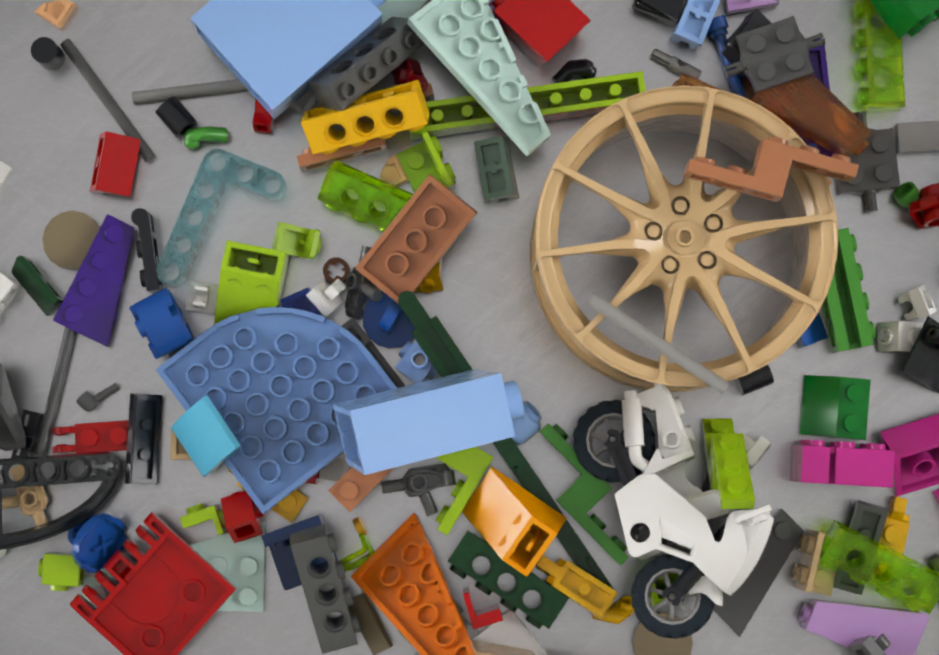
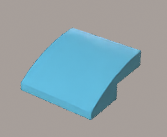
(205, 436)

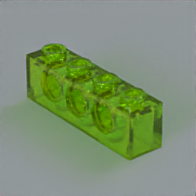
(890, 67)
(369, 189)
(842, 539)

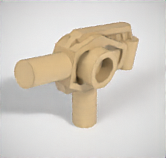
(30, 499)

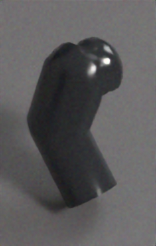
(572, 68)

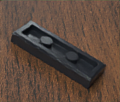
(143, 439)

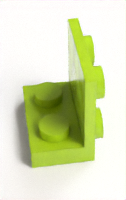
(425, 160)

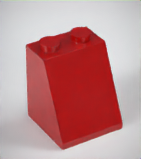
(539, 25)

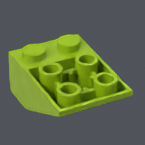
(249, 279)

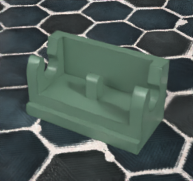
(496, 169)

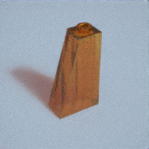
(816, 115)

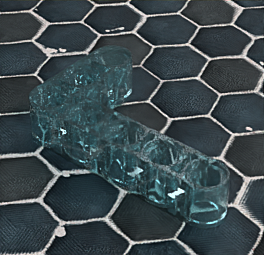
(208, 207)

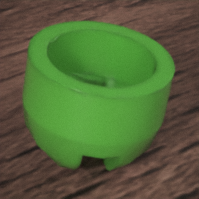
(906, 194)

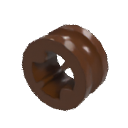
(335, 262)

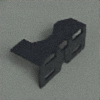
(32, 430)

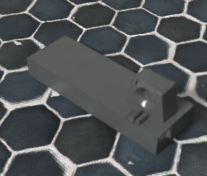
(870, 521)

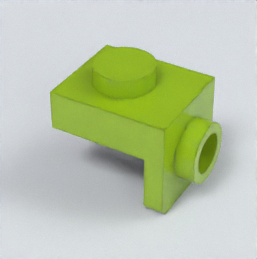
(297, 241)
(199, 514)

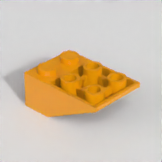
(512, 520)

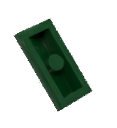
(36, 285)

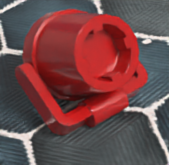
(929, 205)

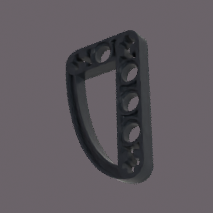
(61, 476)

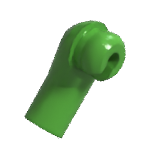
(208, 133)

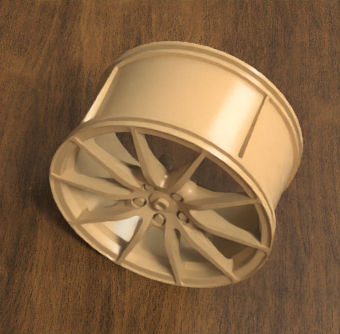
(684, 235)

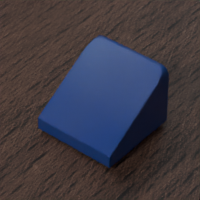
(814, 333)

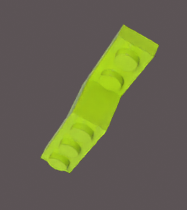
(471, 463)
(727, 464)

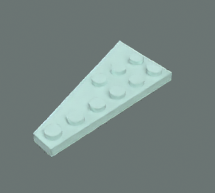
(480, 58)
(238, 562)

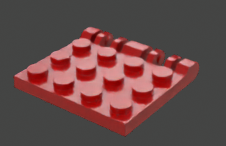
(159, 598)

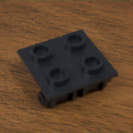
(924, 356)

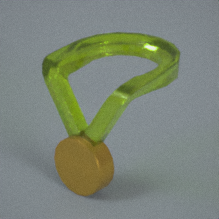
(360, 528)

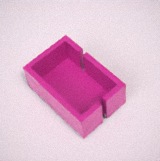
(842, 463)

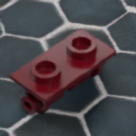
(410, 71)

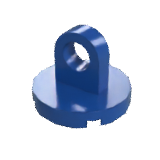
(387, 323)
(96, 541)

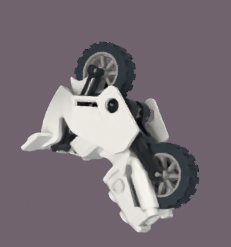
(671, 510)

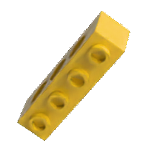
(375, 105)

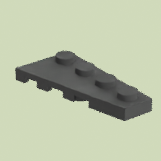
(741, 606)

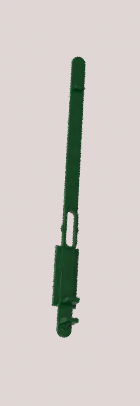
(449, 360)

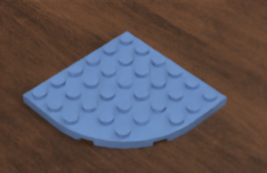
(276, 389)

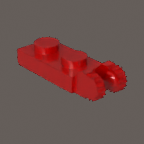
(94, 437)

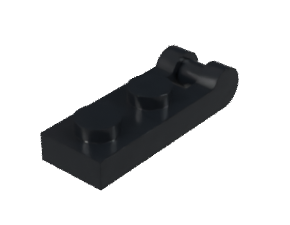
(147, 249)

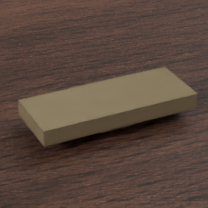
(370, 624)

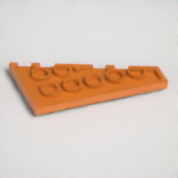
(413, 593)

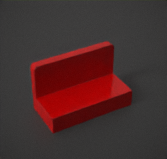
(115, 164)
(483, 616)

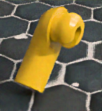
(618, 611)

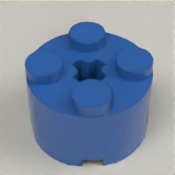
(162, 323)

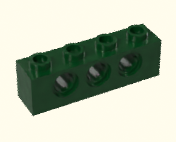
(550, 600)

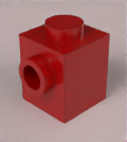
(241, 516)

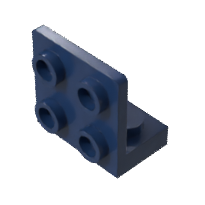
(282, 554)

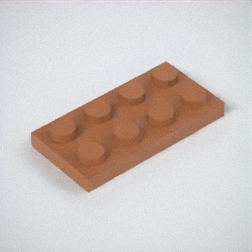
(416, 239)

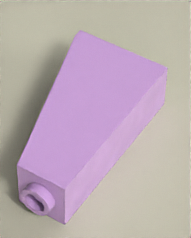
(850, 621)

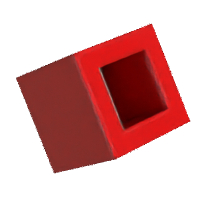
(262, 120)

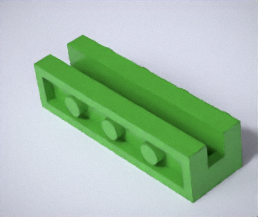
(845, 302)

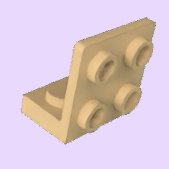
(810, 573)

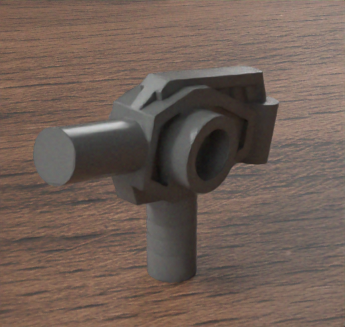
(359, 290)
(420, 482)

